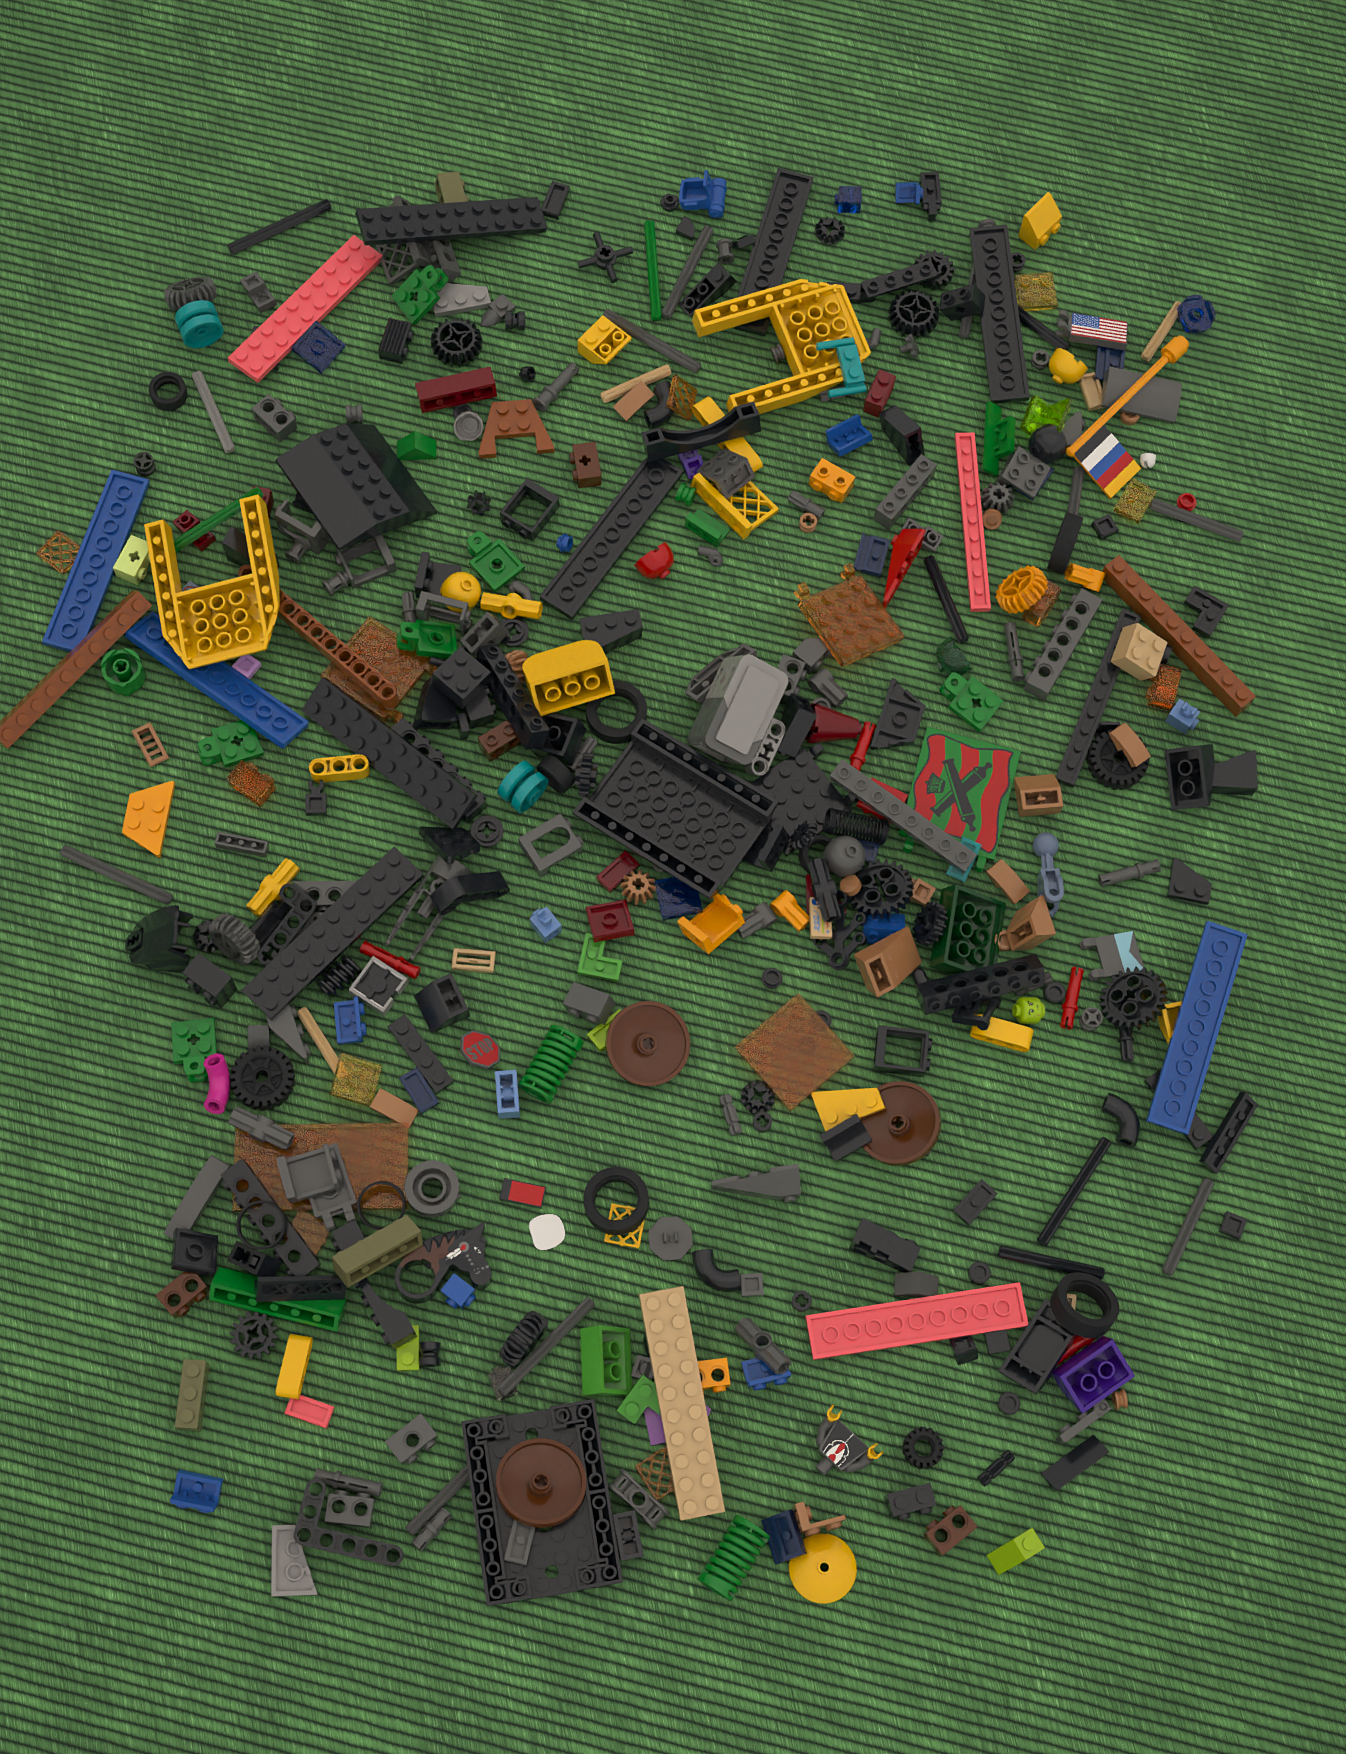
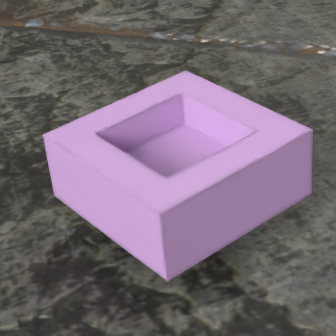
(247, 666)

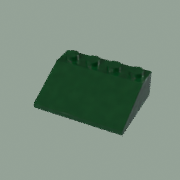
(969, 931)

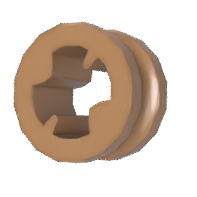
(813, 520)
(1119, 1399)

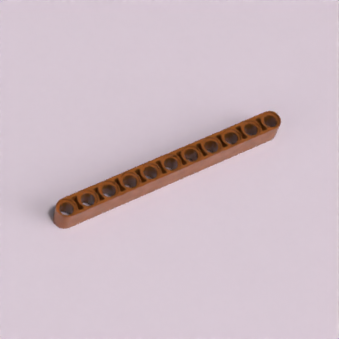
(337, 654)

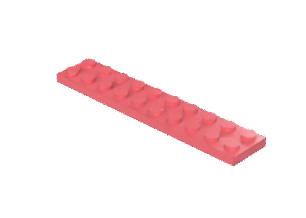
(304, 307)
(916, 1321)

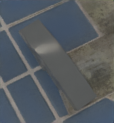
(198, 1196)

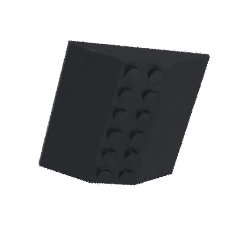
(354, 484)

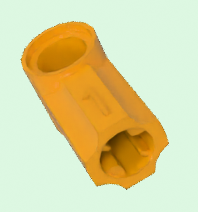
(1089, 578)
(787, 907)

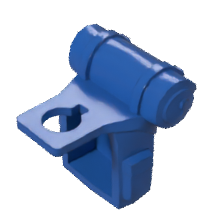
(704, 194)

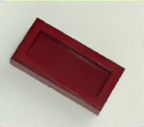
(613, 874)

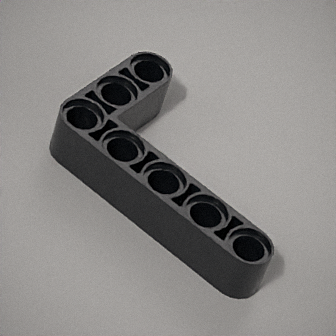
(338, 1537)

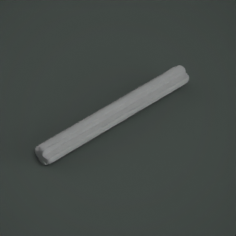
(213, 412)

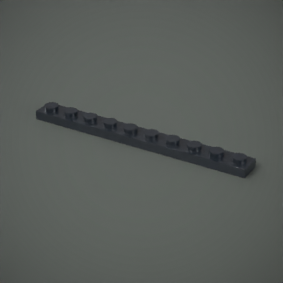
(1093, 707)

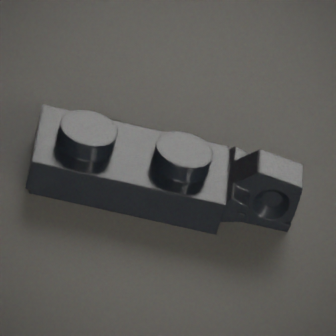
(931, 193)
(269, 921)

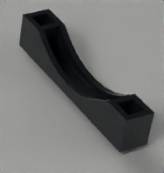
(739, 422)
(393, 1321)

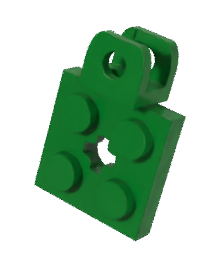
(426, 286)
(485, 554)
(422, 636)
(961, 693)
(219, 745)
(194, 1055)

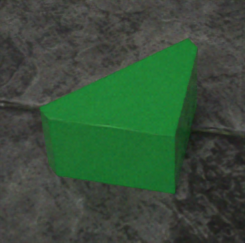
(416, 447)

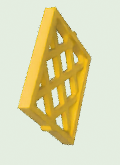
(631, 1234)

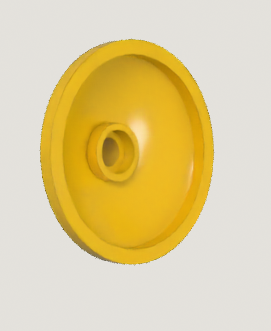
(819, 1585)

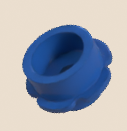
(565, 543)

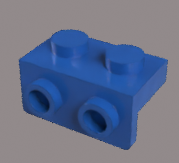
(847, 436)
(879, 928)
(348, 1021)
(758, 1374)
(197, 1491)

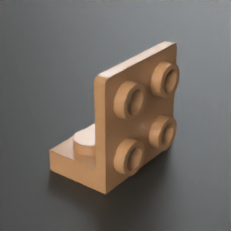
(803, 1516)

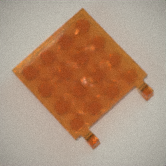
(849, 618)
(378, 648)

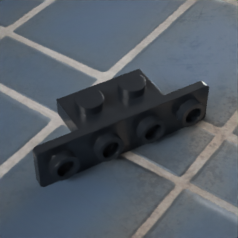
(899, 279)

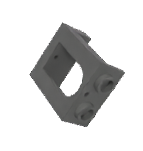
(317, 536)
(377, 543)
(425, 610)
(541, 865)

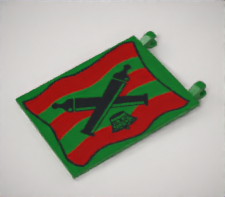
(963, 789)

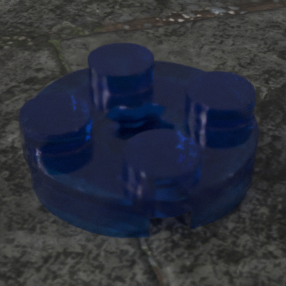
(1189, 320)

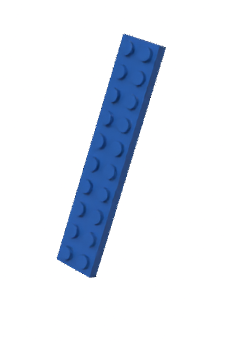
(95, 560)
(223, 685)
(1196, 1028)

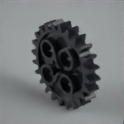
(892, 880)
(1133, 998)

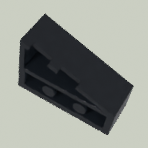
(612, 629)
(884, 1246)

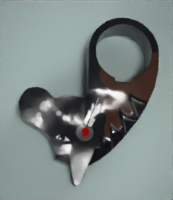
(449, 1251)

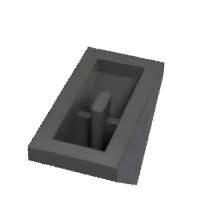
(915, 1284)

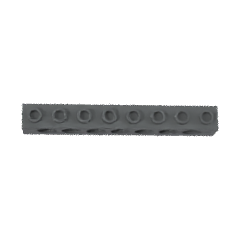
(902, 816)

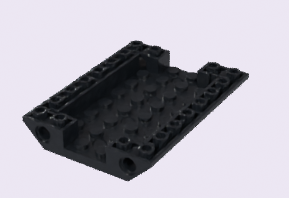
(580, 1547)

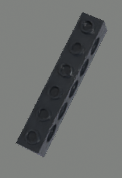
(513, 698)
(422, 743)
(980, 984)
(231, 1179)

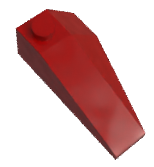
(903, 553)

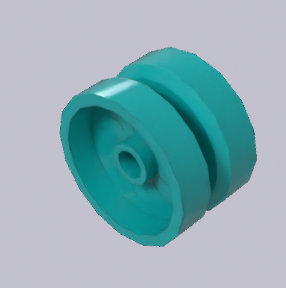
(199, 324)
(522, 786)

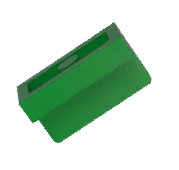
(706, 527)

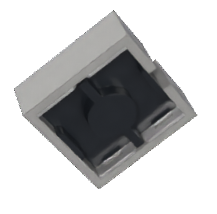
(378, 986)

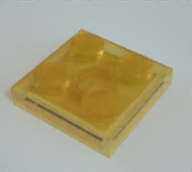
(1036, 291)
(355, 1079)

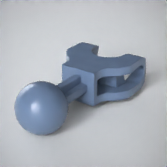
(1049, 879)

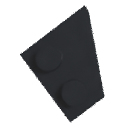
(1187, 884)

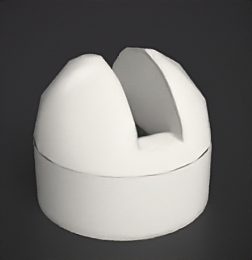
(1147, 460)

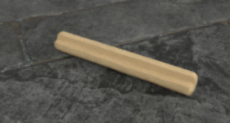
(1161, 332)
(625, 387)
(318, 1037)

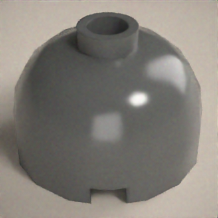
(844, 856)

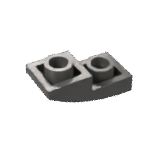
(931, 538)

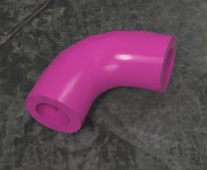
(218, 1083)

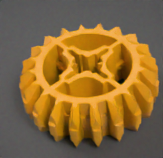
(1021, 589)

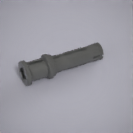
(550, 393)

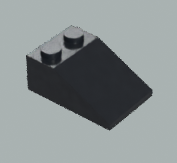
(1190, 776)

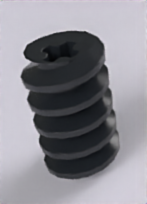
(338, 976)

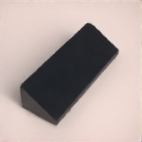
(1074, 1463)

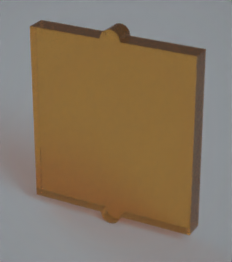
(310, 1229)

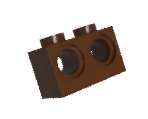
(498, 741)
(179, 1288)
(953, 1534)

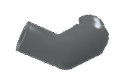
(875, 337)
(713, 555)
(521, 588)

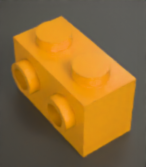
(831, 480)

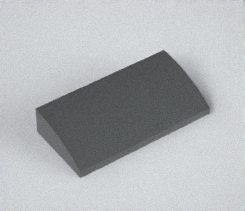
(1155, 400)

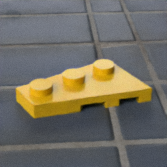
(842, 1104)

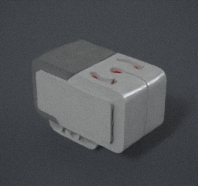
(740, 714)

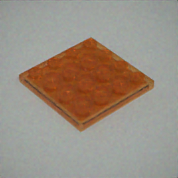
(794, 1052)

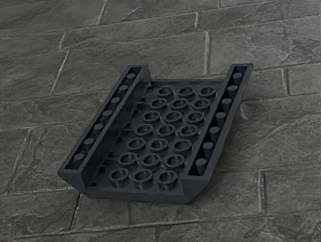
(670, 803)

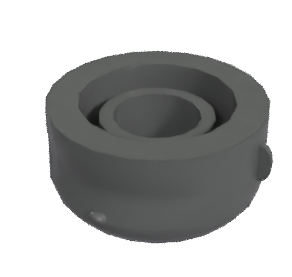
(427, 1172)

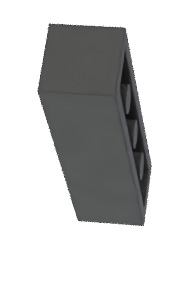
(242, 844)

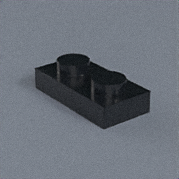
(974, 1202)

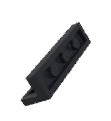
(299, 1288)

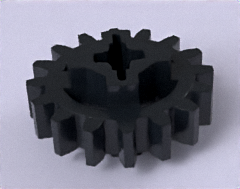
(941, 265)
(586, 774)
(929, 923)
(249, 1343)

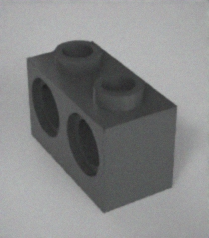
(271, 420)
(793, 679)
(349, 1515)

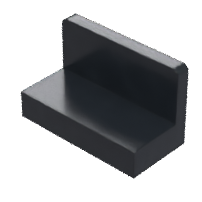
(846, 1138)

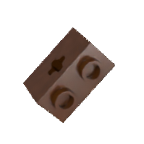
(587, 455)

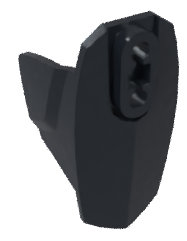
(155, 939)

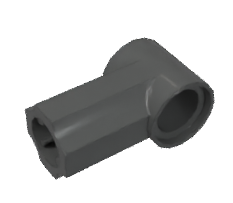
(824, 684)
(760, 917)

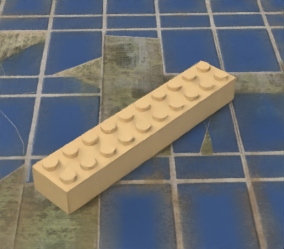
(681, 1403)

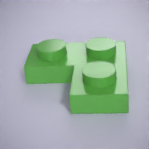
(594, 964)
(639, 1397)

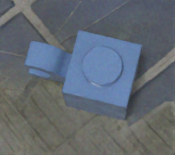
(1183, 716)
(545, 924)

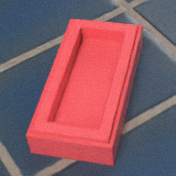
(310, 1411)

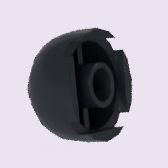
(1047, 444)

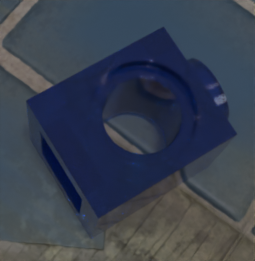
(848, 199)

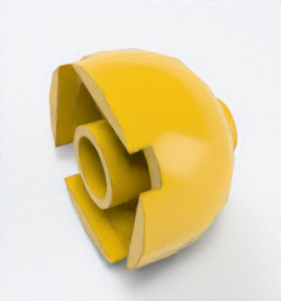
(1065, 367)
(461, 587)

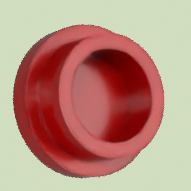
(1186, 501)

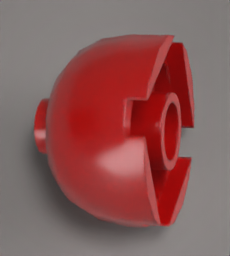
(656, 562)

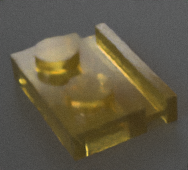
(1135, 500)

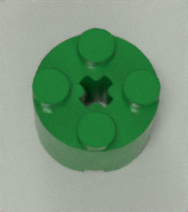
(123, 671)

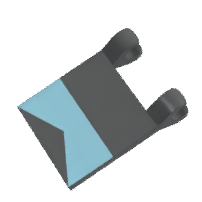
(1115, 954)

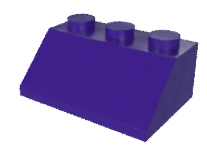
(1093, 1374)

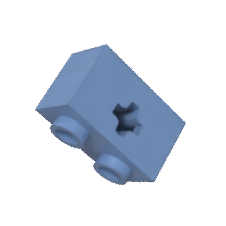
(507, 1094)

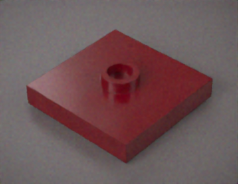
(609, 920)

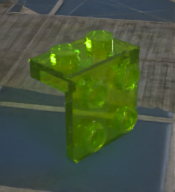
(1042, 413)

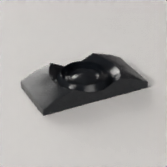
(1037, 1350)

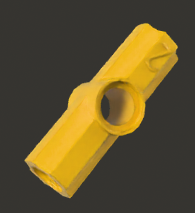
(511, 606)
(270, 887)

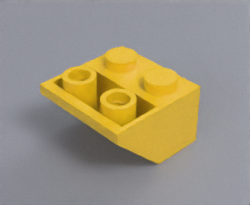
(602, 341)

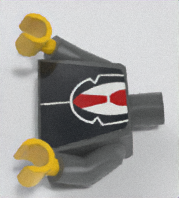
(841, 1447)

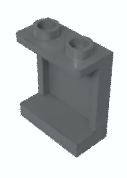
(309, 1174)

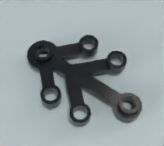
(840, 934)

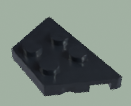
(898, 718)
(450, 842)

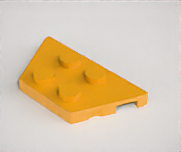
(148, 816)

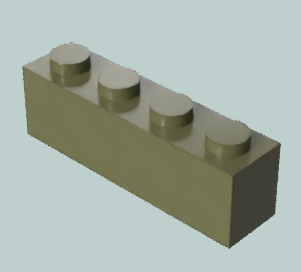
(377, 1251)

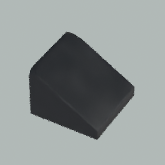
(964, 1349)

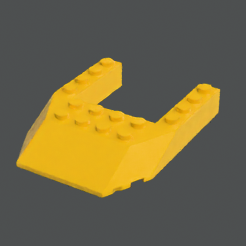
(801, 318)
(222, 617)

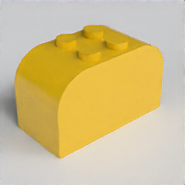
(568, 676)

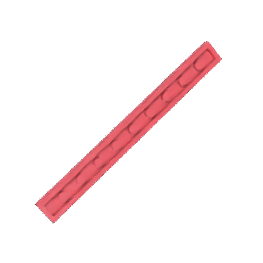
(972, 522)

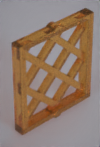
(678, 410)
(49, 543)
(647, 1482)

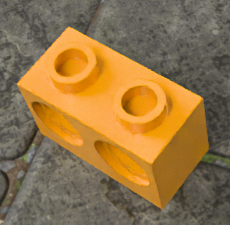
(707, 1367)

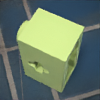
(133, 561)

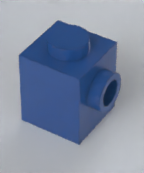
(458, 1292)

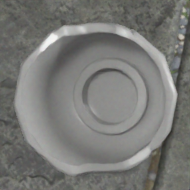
(468, 426)

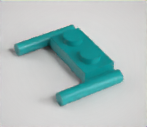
(849, 364)

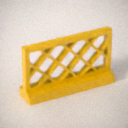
(723, 507)

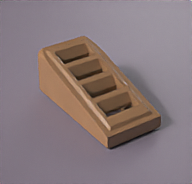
(142, 730)

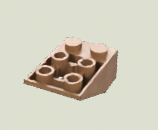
(888, 962)

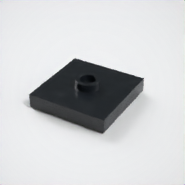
(194, 1252)

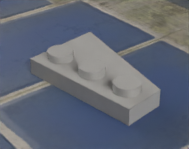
(461, 298)
(288, 1565)

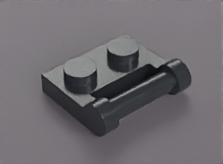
(968, 1013)

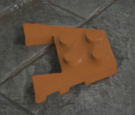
(514, 420)

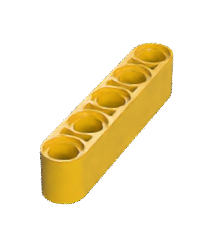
(708, 412)

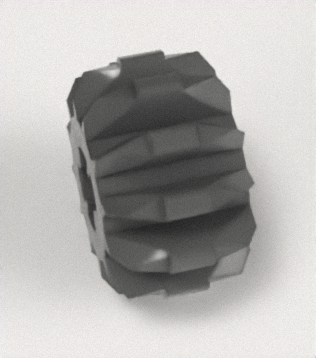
(1004, 496)

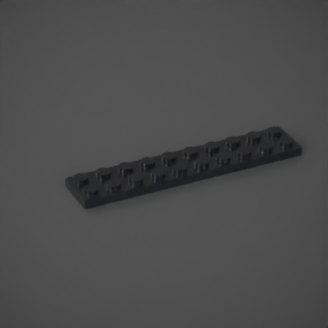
(450, 221)
(775, 239)
(1001, 316)
(610, 536)
(389, 753)
(332, 933)

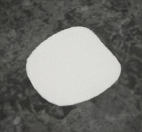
(546, 1231)

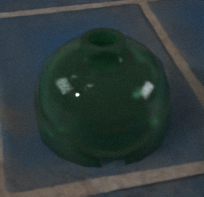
(951, 658)

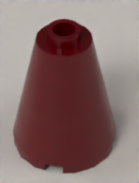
(832, 726)

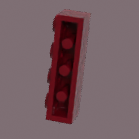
(456, 389)

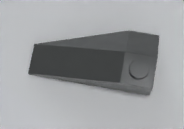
(777, 1184)

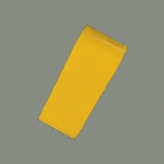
(331, 763)
(1005, 1034)
(294, 1366)

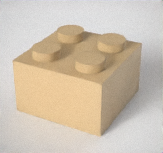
(1139, 651)

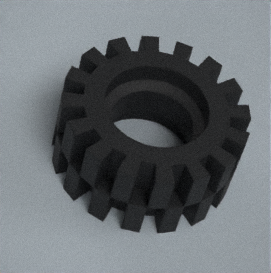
(936, 1445)

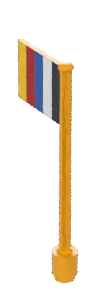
(1097, 447)

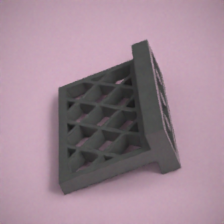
(414, 249)

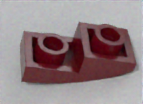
(186, 522)

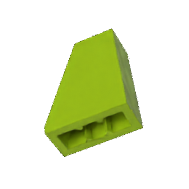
(1015, 1551)

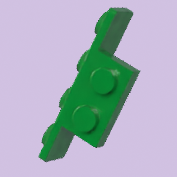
(998, 438)

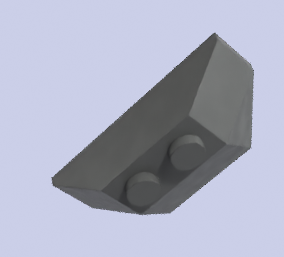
(702, 681)

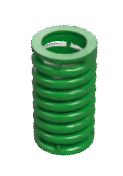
(555, 1064)
(726, 1554)

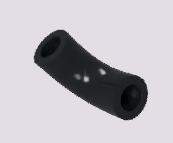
(661, 413)
(1126, 1117)
(712, 1275)

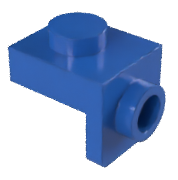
(908, 192)

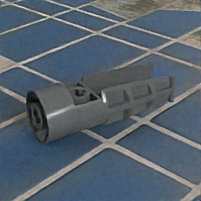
(440, 872)

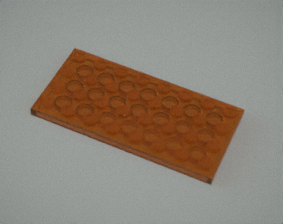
(368, 1151)

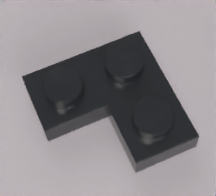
(1210, 610)

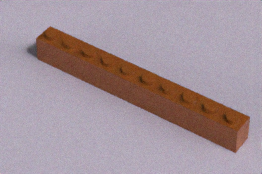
(1178, 634)
(72, 667)

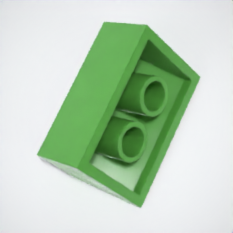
(606, 1361)

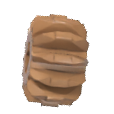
(516, 660)
(638, 879)

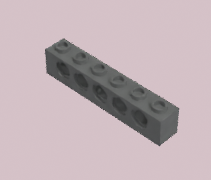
(1088, 605)

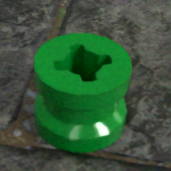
(685, 494)

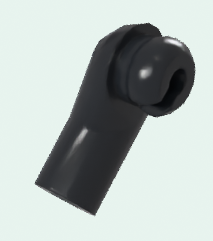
(919, 975)

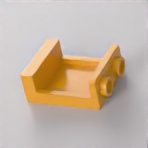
(714, 924)

